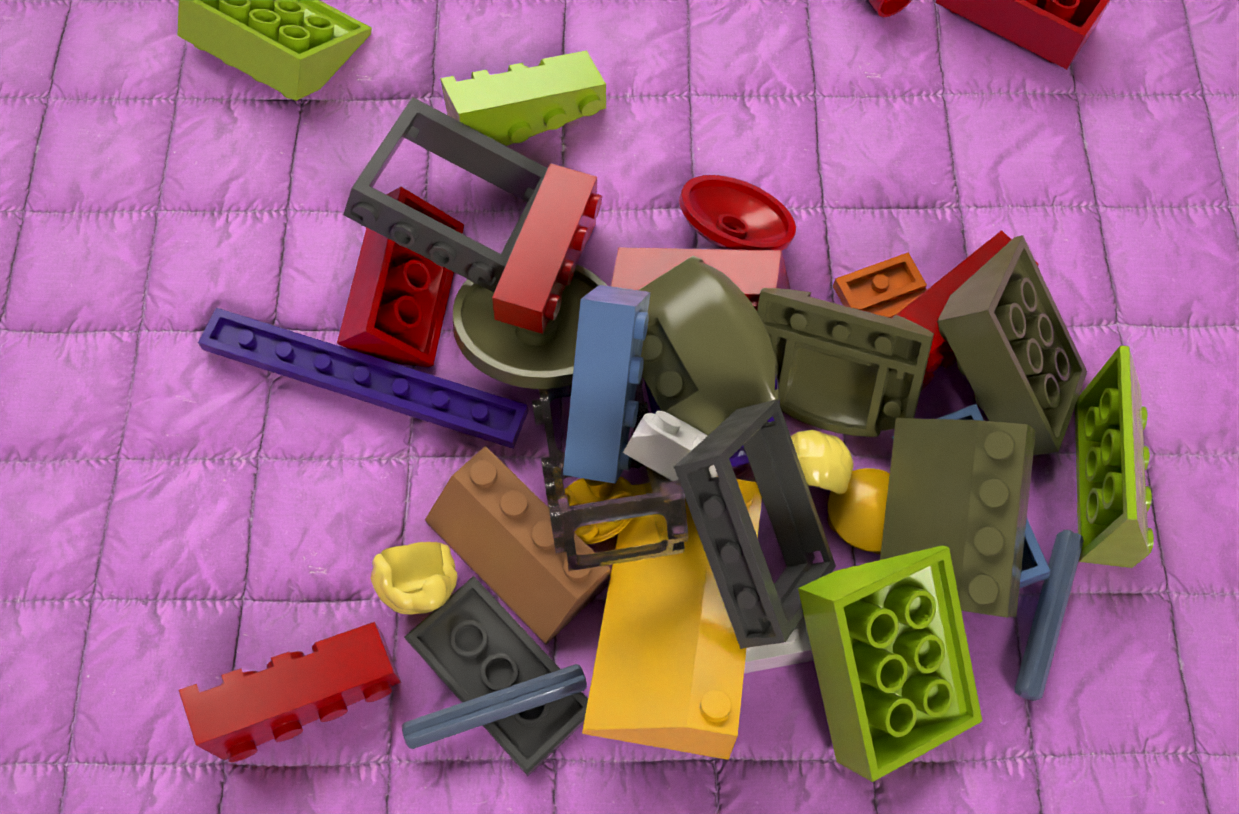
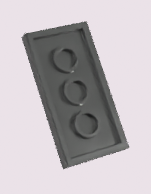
(484, 650)

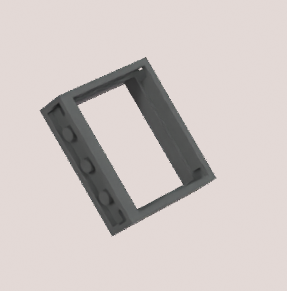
(418, 231)
(755, 605)

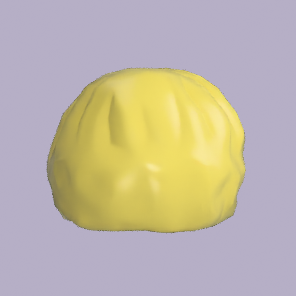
(823, 460)
(414, 577)

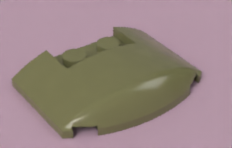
(705, 347)
(844, 364)

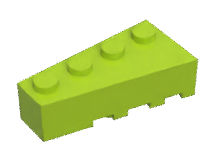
(527, 98)

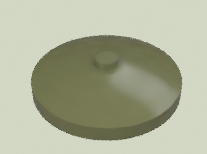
(515, 353)

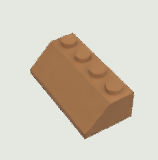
(510, 545)

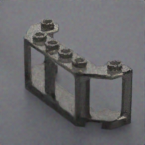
(662, 500)

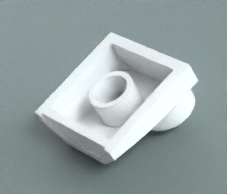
(663, 442)

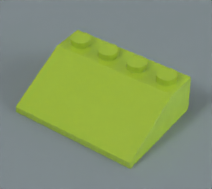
(277, 42)
(1113, 466)
(891, 659)

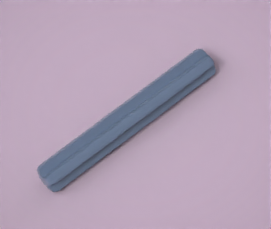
(1049, 616)
(494, 706)

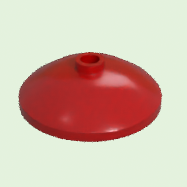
(736, 214)

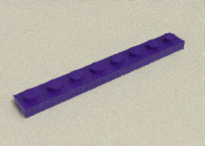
(364, 377)

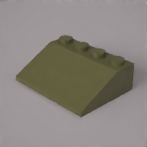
(1015, 346)
(965, 491)

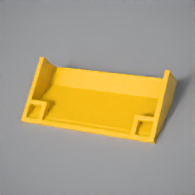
(667, 649)

